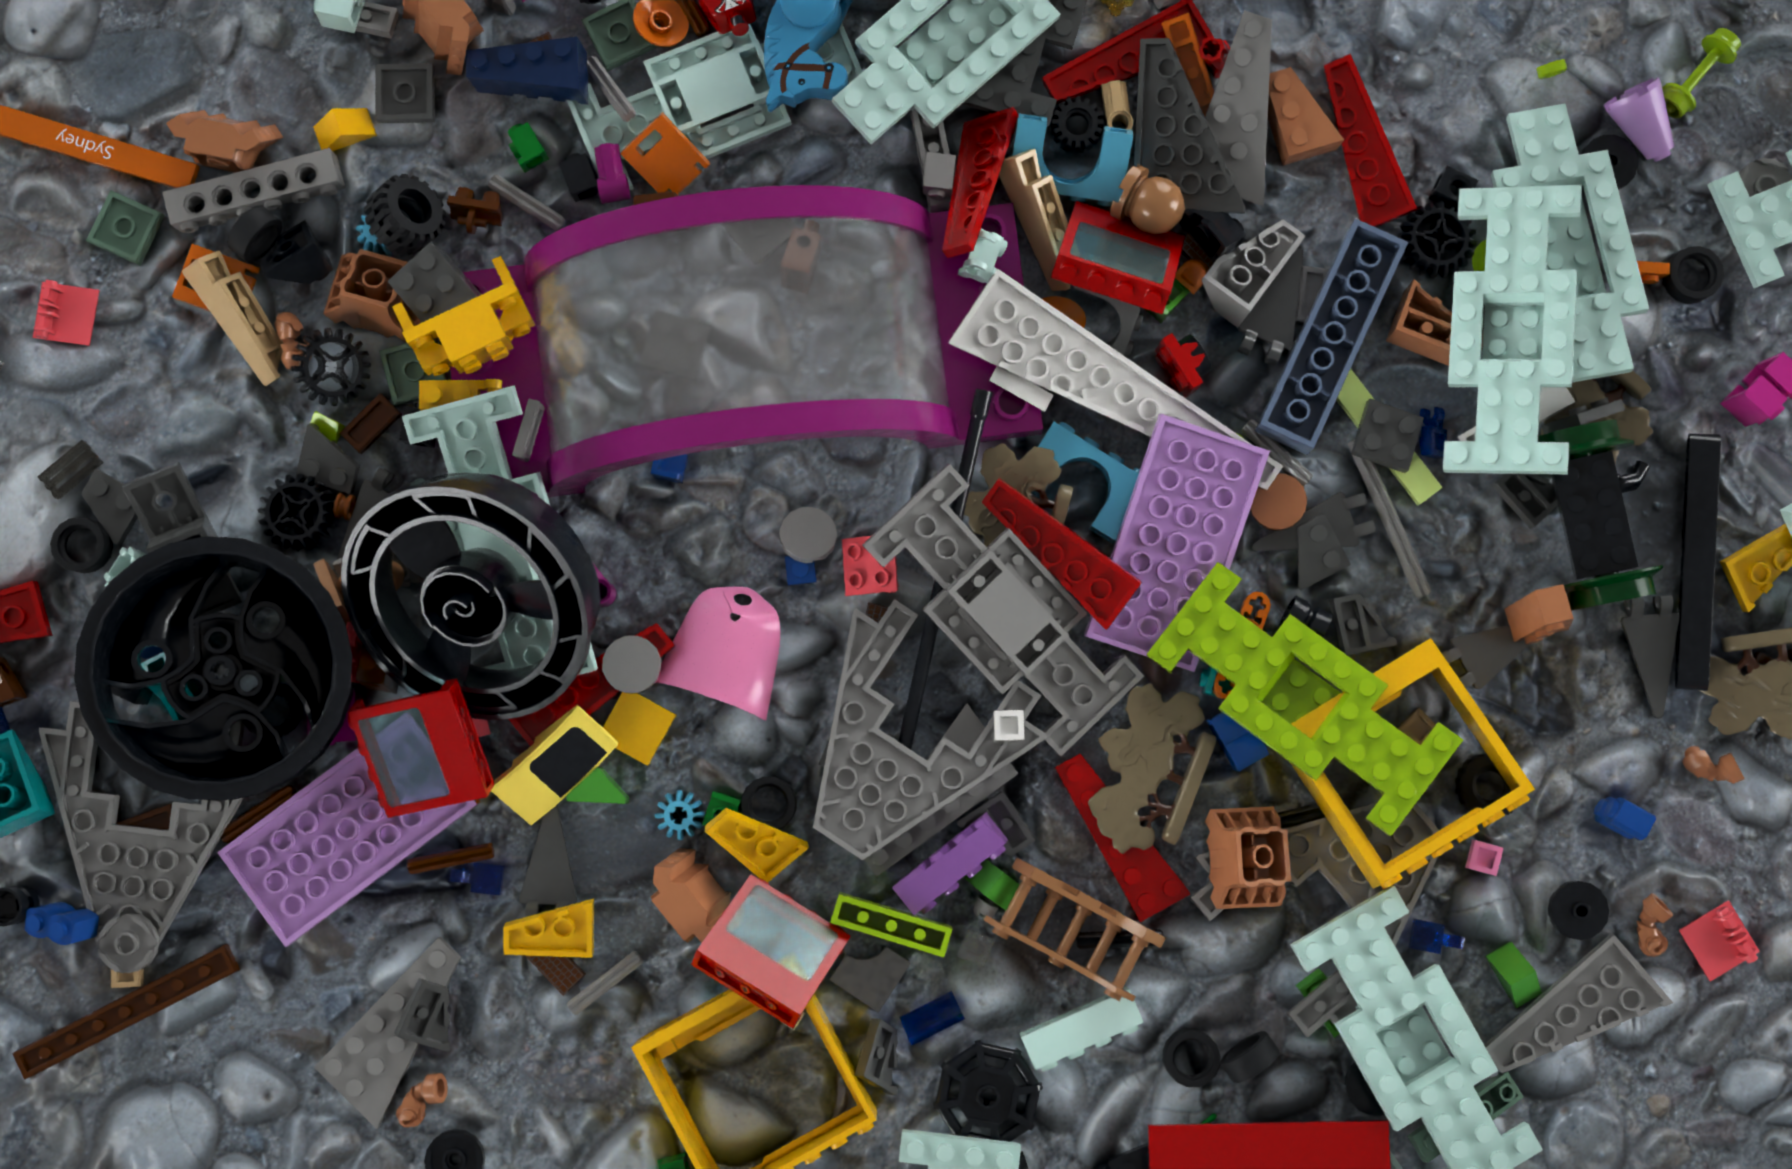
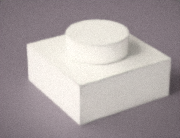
(1008, 725)

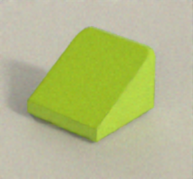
(327, 426)

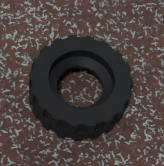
(1467, 779)

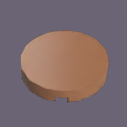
(1281, 504)

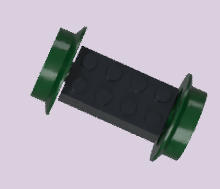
(1597, 518)

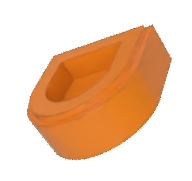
(1191, 274)

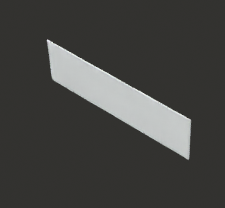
(1022, 388)

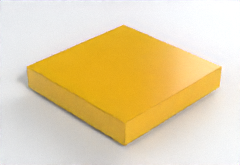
(638, 726)

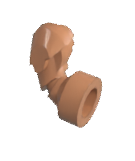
(288, 329)
(1700, 765)
(1650, 937)
(413, 1107)

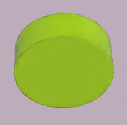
(1551, 69)

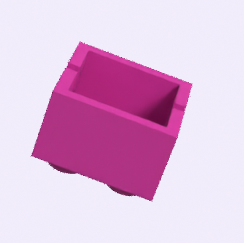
(1767, 390)

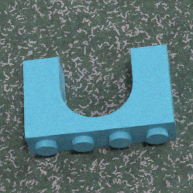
(1098, 184)
(1119, 478)

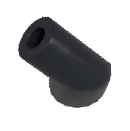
(1632, 481)

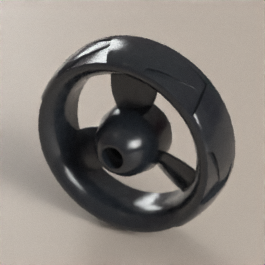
(470, 592)

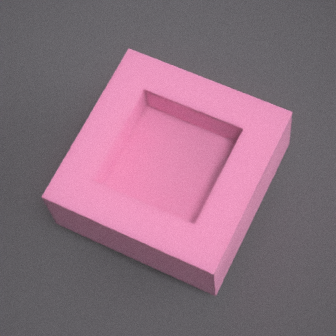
(1484, 857)

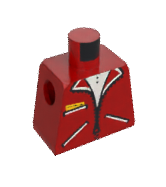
(729, 15)

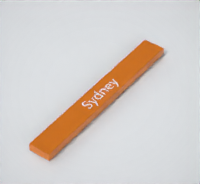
(96, 149)

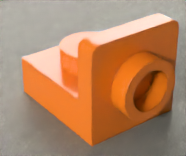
(1653, 271)

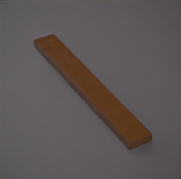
(126, 1011)

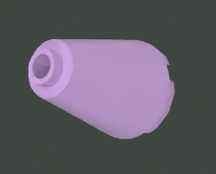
(1644, 118)

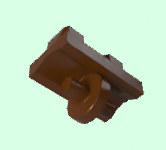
(475, 212)

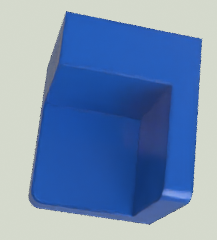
(670, 468)

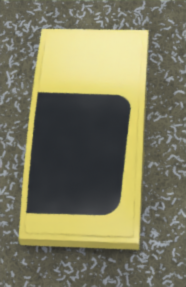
(554, 765)

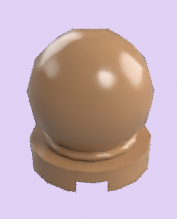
(1151, 203)

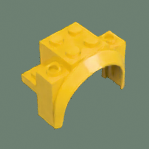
(469, 331)

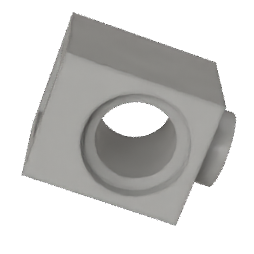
(938, 175)

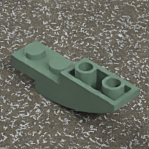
(1497, 1096)

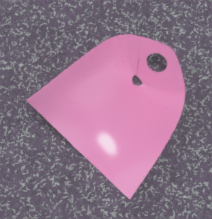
(726, 656)

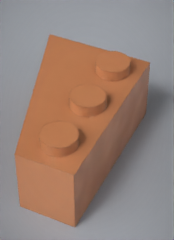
(1297, 120)
(1422, 325)
(1539, 614)

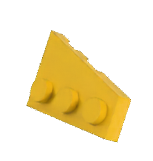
(1758, 566)
(755, 844)
(553, 933)

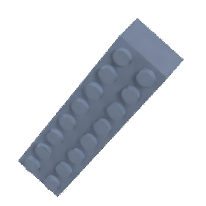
(1331, 337)

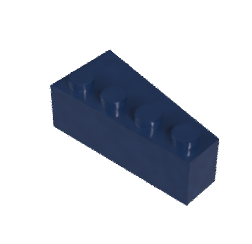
(531, 69)

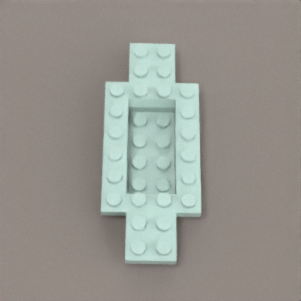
(940, 61)
(1550, 157)

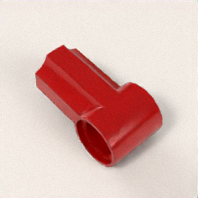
(1214, 54)

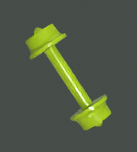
(1720, 47)

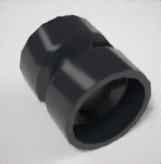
(1315, 619)
(15, 902)

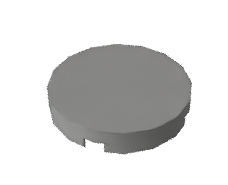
(1764, 175)
(808, 534)
(631, 664)
(128, 943)

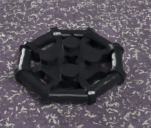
(980, 1079)

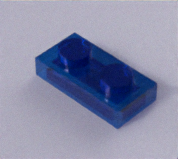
(932, 1018)

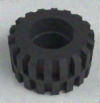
(392, 226)

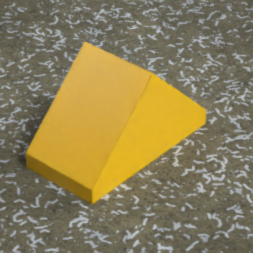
(344, 127)

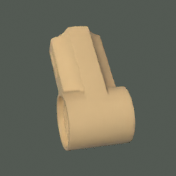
(1116, 103)

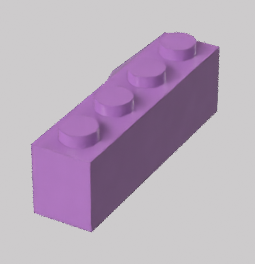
(950, 863)

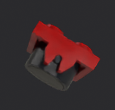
(1184, 361)

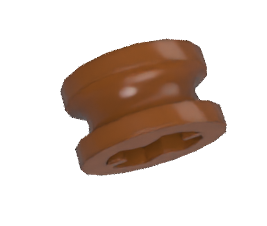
(344, 506)

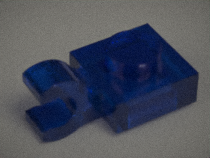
(1433, 433)
(484, 878)
(1430, 937)

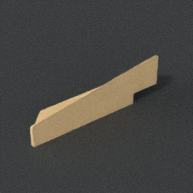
(1037, 208)
(237, 313)

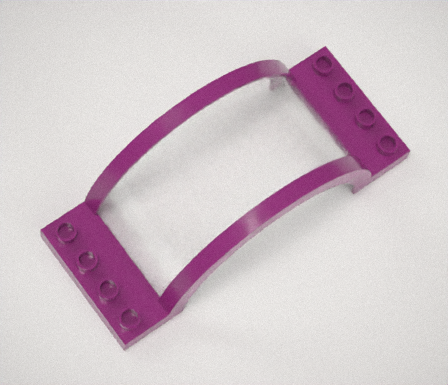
(745, 328)

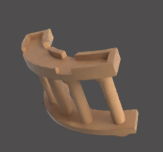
(1085, 907)

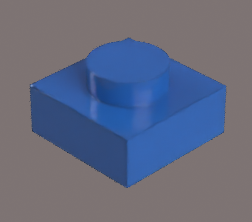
(799, 572)

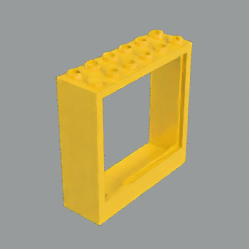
(1397, 675)
(709, 1020)

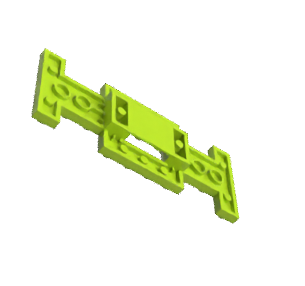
(1278, 690)

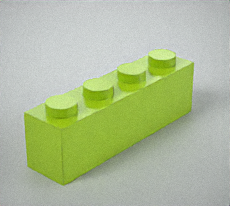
(891, 924)

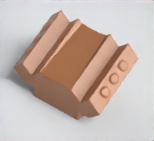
(445, 27)
(222, 141)
(363, 294)
(1247, 857)
(688, 895)

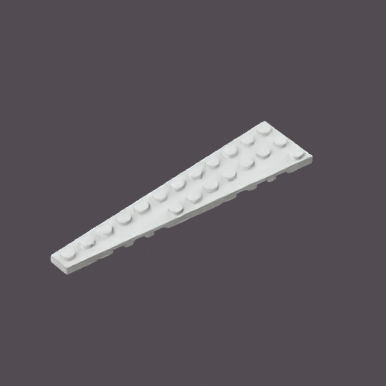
(1051, 350)

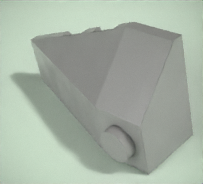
(1244, 274)

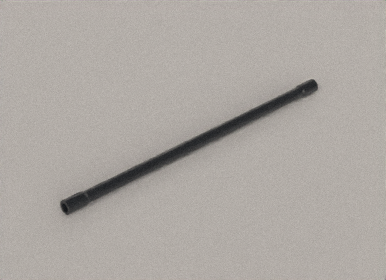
(978, 415)

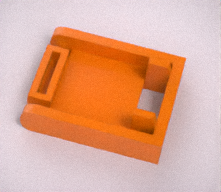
(670, 161)
(189, 295)

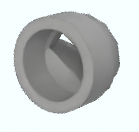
(985, 906)

